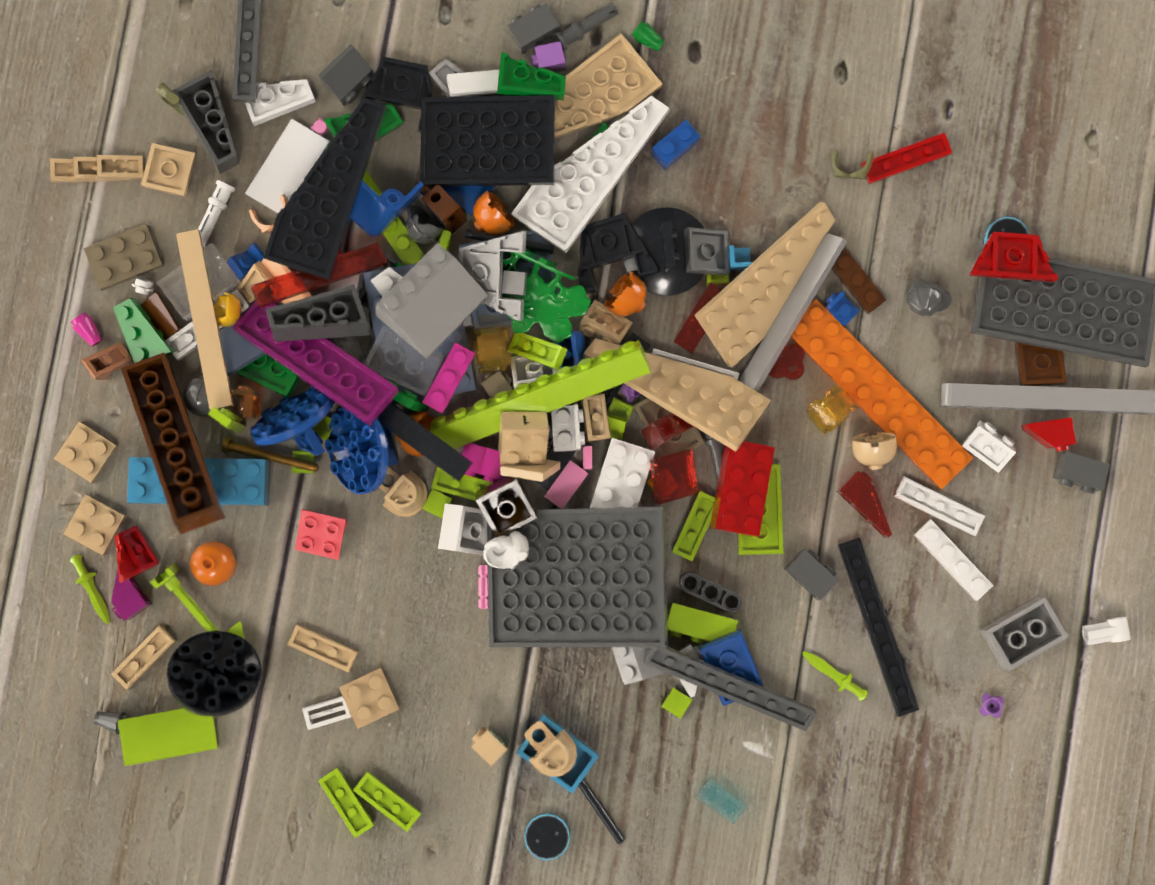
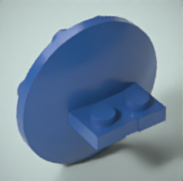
(294, 420)
(360, 452)

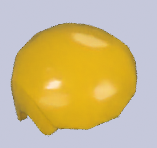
(227, 310)

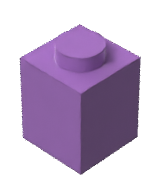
(549, 57)

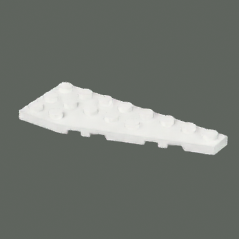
(588, 177)

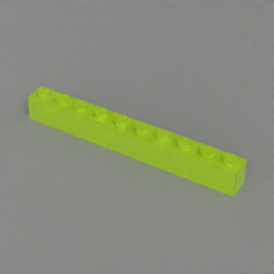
(544, 394)

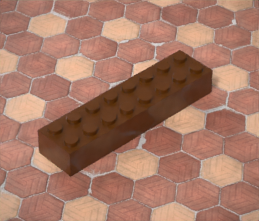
(172, 443)

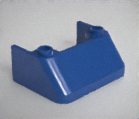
(377, 212)

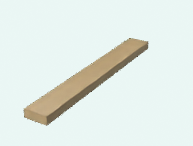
(204, 319)

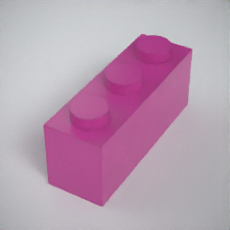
(449, 377)

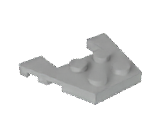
(485, 265)

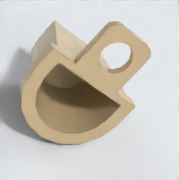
(406, 495)
(554, 754)

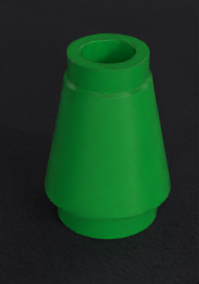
(647, 36)

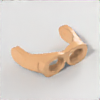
(265, 228)

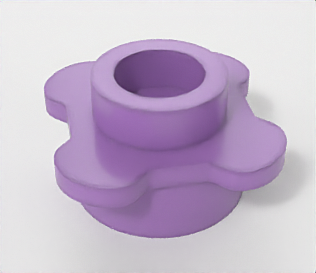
(629, 392)
(997, 701)

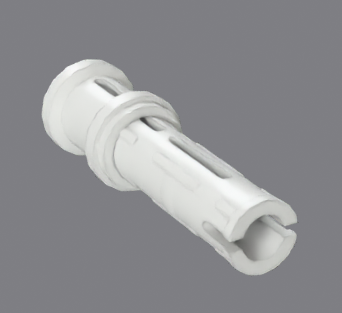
(216, 205)

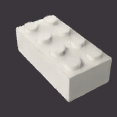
(622, 476)

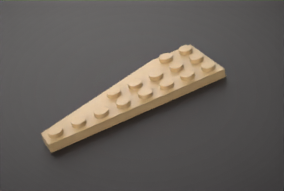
(604, 88)
(750, 303)
(697, 395)

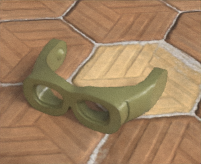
(168, 97)
(860, 174)

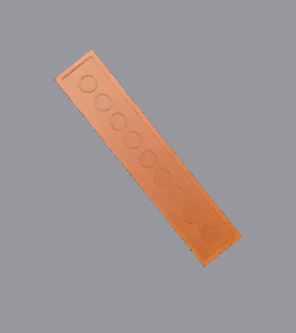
(880, 395)

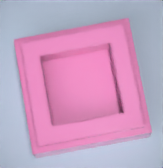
(587, 457)

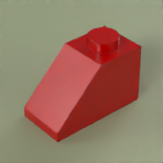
(1052, 433)

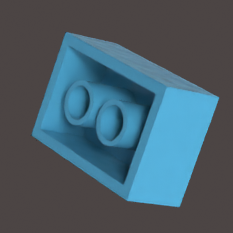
(585, 754)

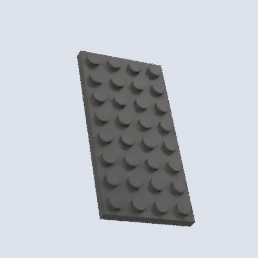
(1081, 313)

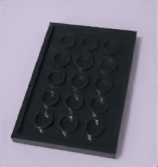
(488, 141)

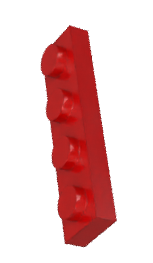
(908, 158)

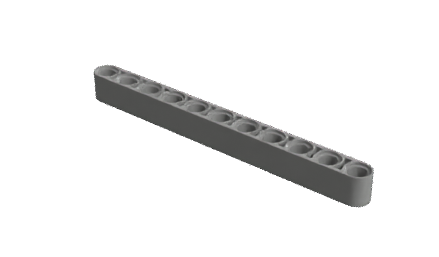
(1048, 398)

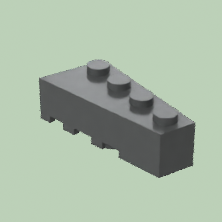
(206, 116)
(319, 316)

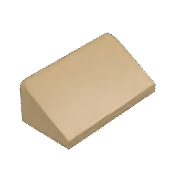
(595, 418)

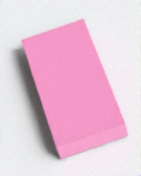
(566, 485)

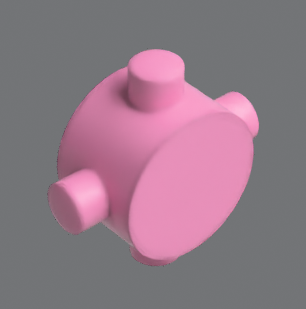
(320, 127)

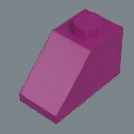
(128, 599)

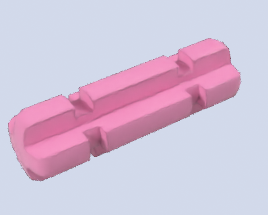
(483, 587)

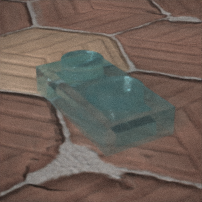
(721, 801)

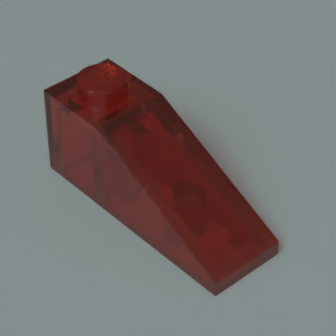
(692, 331)
(664, 430)
(864, 499)

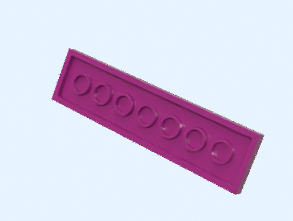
(322, 366)

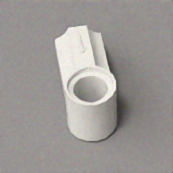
(1112, 630)

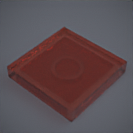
(673, 476)

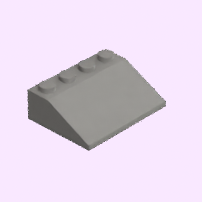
(430, 301)

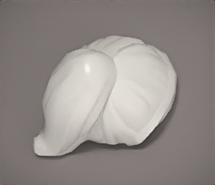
(506, 550)

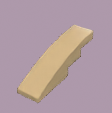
(96, 168)

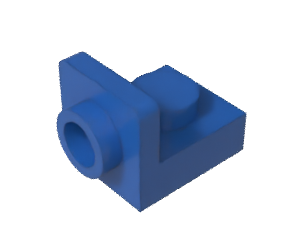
(242, 262)
(841, 308)

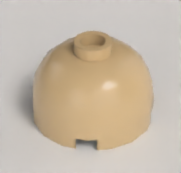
(874, 449)

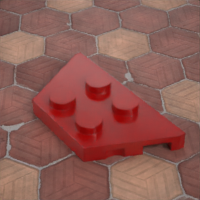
(1014, 258)

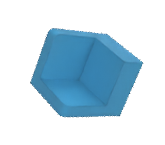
(738, 258)

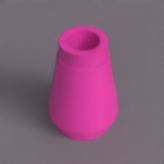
(86, 329)

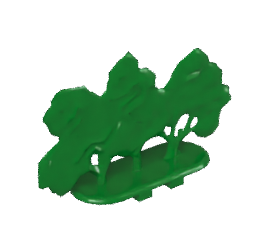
(543, 304)

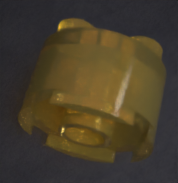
(491, 349)
(831, 410)

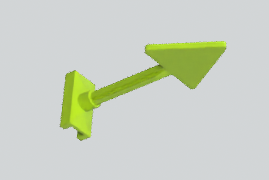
(173, 584)

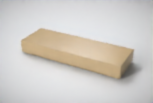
(322, 648)
(143, 657)

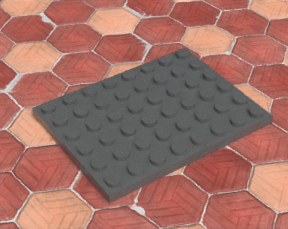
(585, 582)

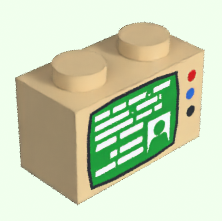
(489, 745)

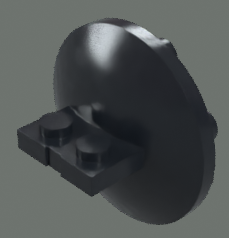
(664, 238)
(214, 673)

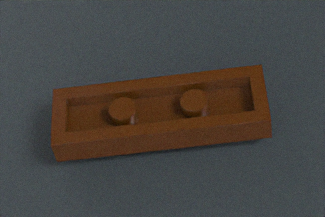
(857, 282)

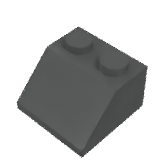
(346, 76)

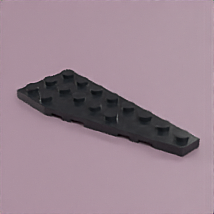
(317, 215)

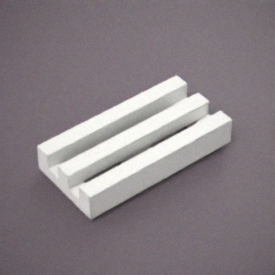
(308, 718)

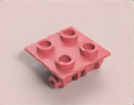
(320, 534)

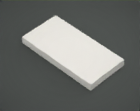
(287, 165)

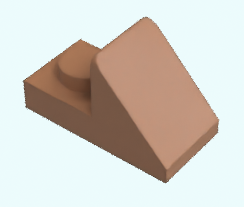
(107, 361)

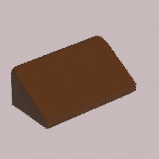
(161, 315)

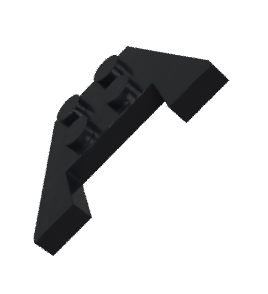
(400, 84)
(608, 243)

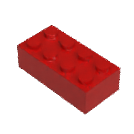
(742, 489)

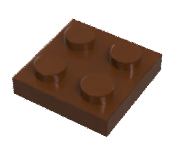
(1040, 365)

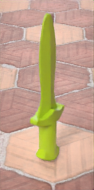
(87, 581)
(843, 681)

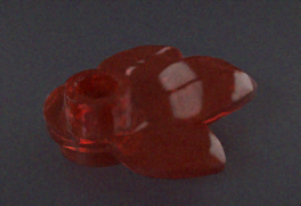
(787, 358)

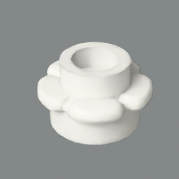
(143, 285)

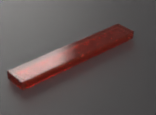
(299, 282)

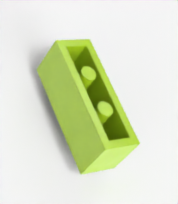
(698, 623)

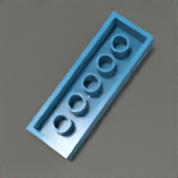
(233, 479)

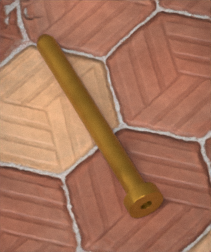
(228, 445)

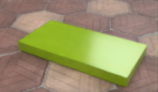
(772, 525)
(165, 735)

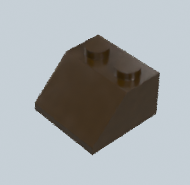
(505, 505)

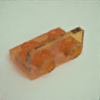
(251, 404)

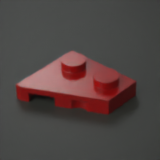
(133, 554)

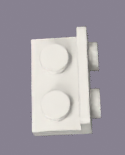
(566, 428)
(990, 445)

